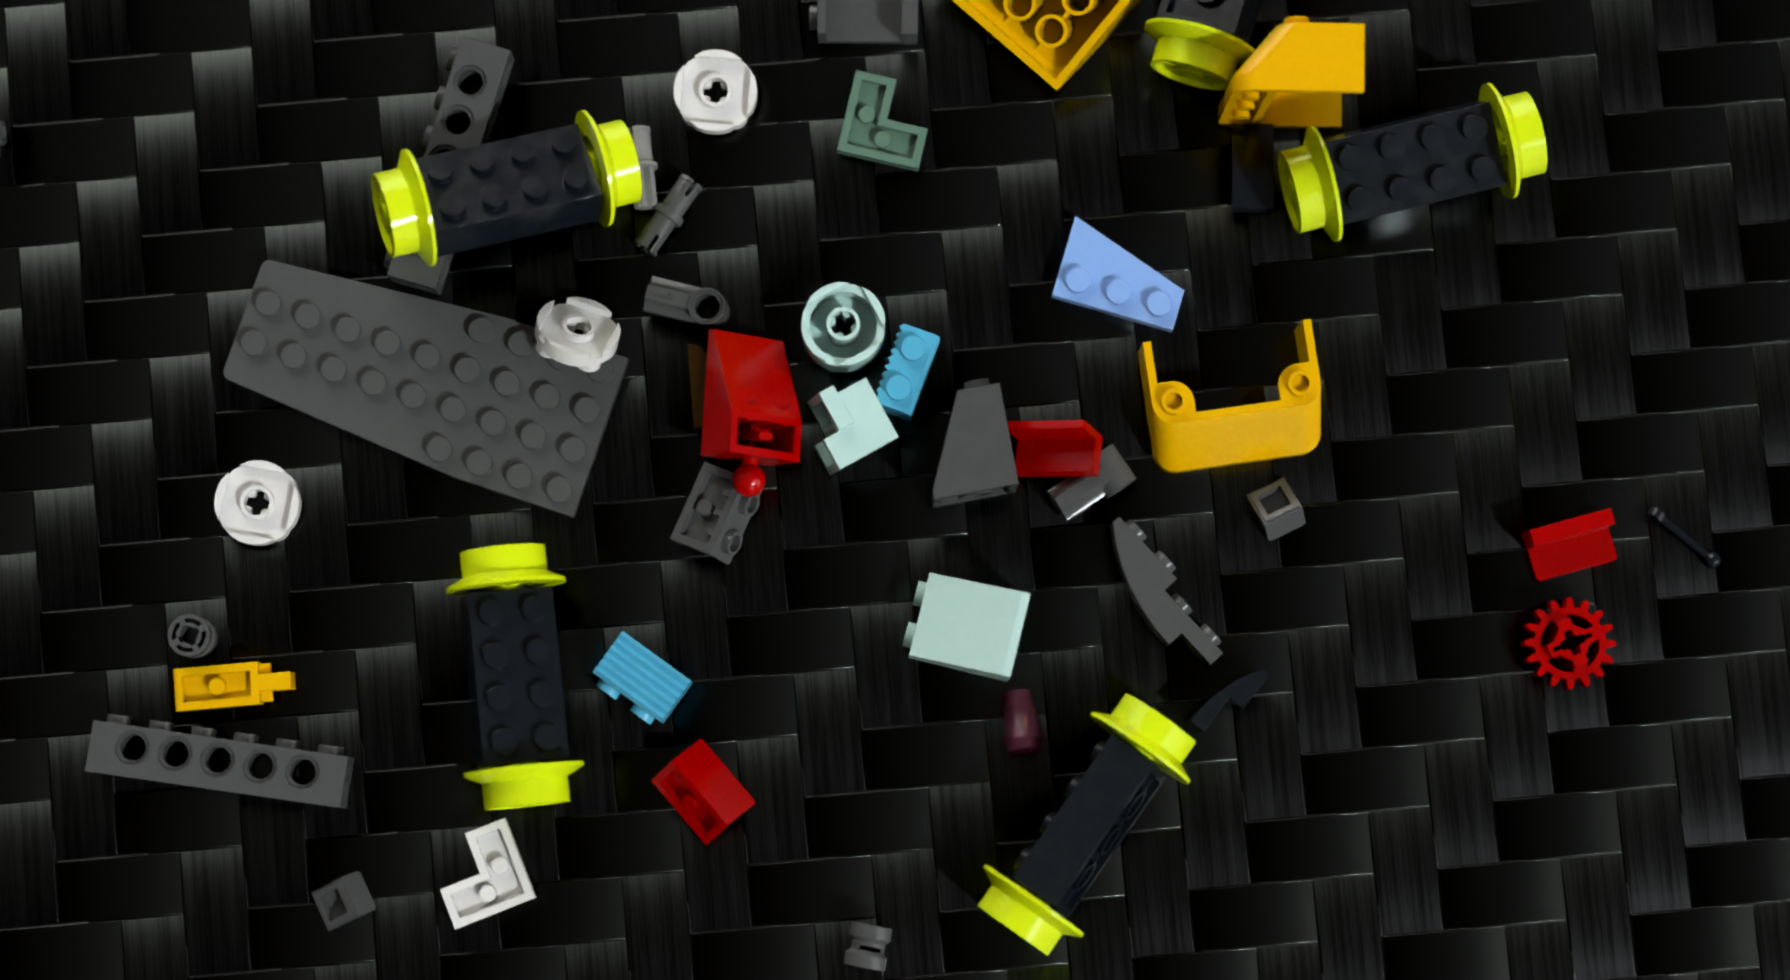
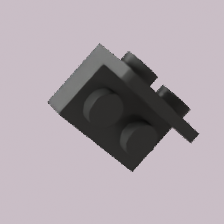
(715, 515)

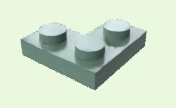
(870, 133)

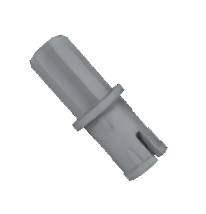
(642, 143)

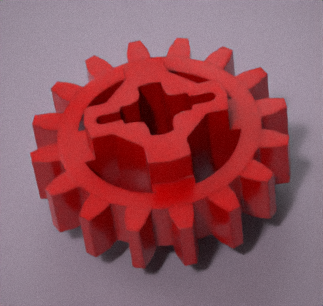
(1574, 659)

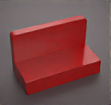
(1056, 448)
(1570, 545)
(703, 791)

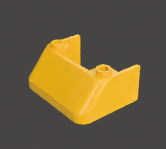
(1298, 76)
(1236, 434)

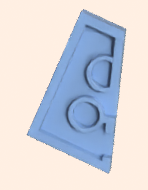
(1113, 281)

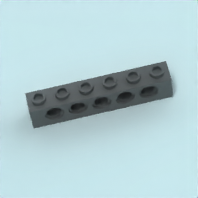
(467, 61)
(110, 756)

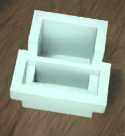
(852, 424)

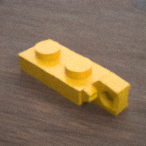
(228, 685)

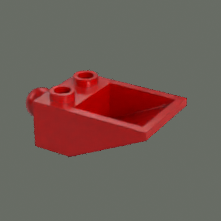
(749, 402)

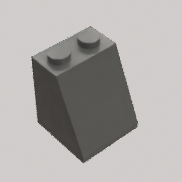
(977, 448)

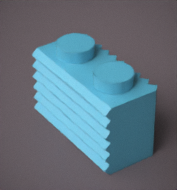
(906, 371)
(642, 678)

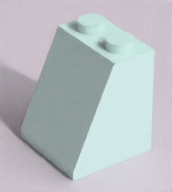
(967, 626)

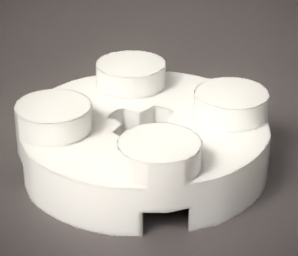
(699, 74)
(587, 350)
(244, 483)

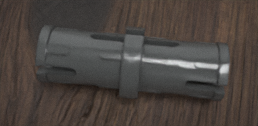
(668, 215)

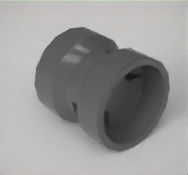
(199, 639)
(869, 936)

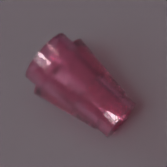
(1021, 724)

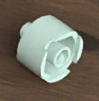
(851, 304)

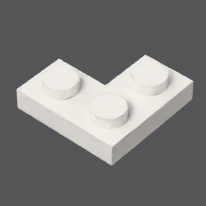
(501, 880)

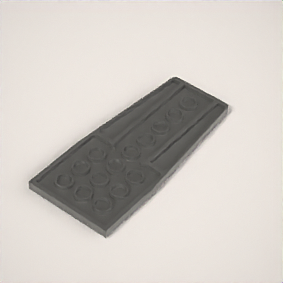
(426, 382)

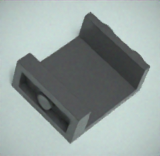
(865, 21)

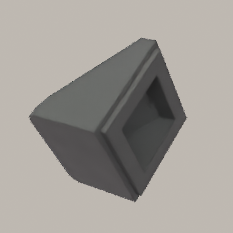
(1276, 509)
(343, 900)

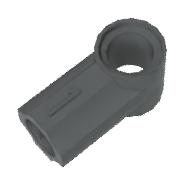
(683, 302)
(1078, 493)

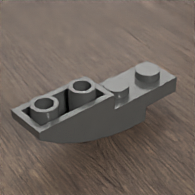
(1146, 579)

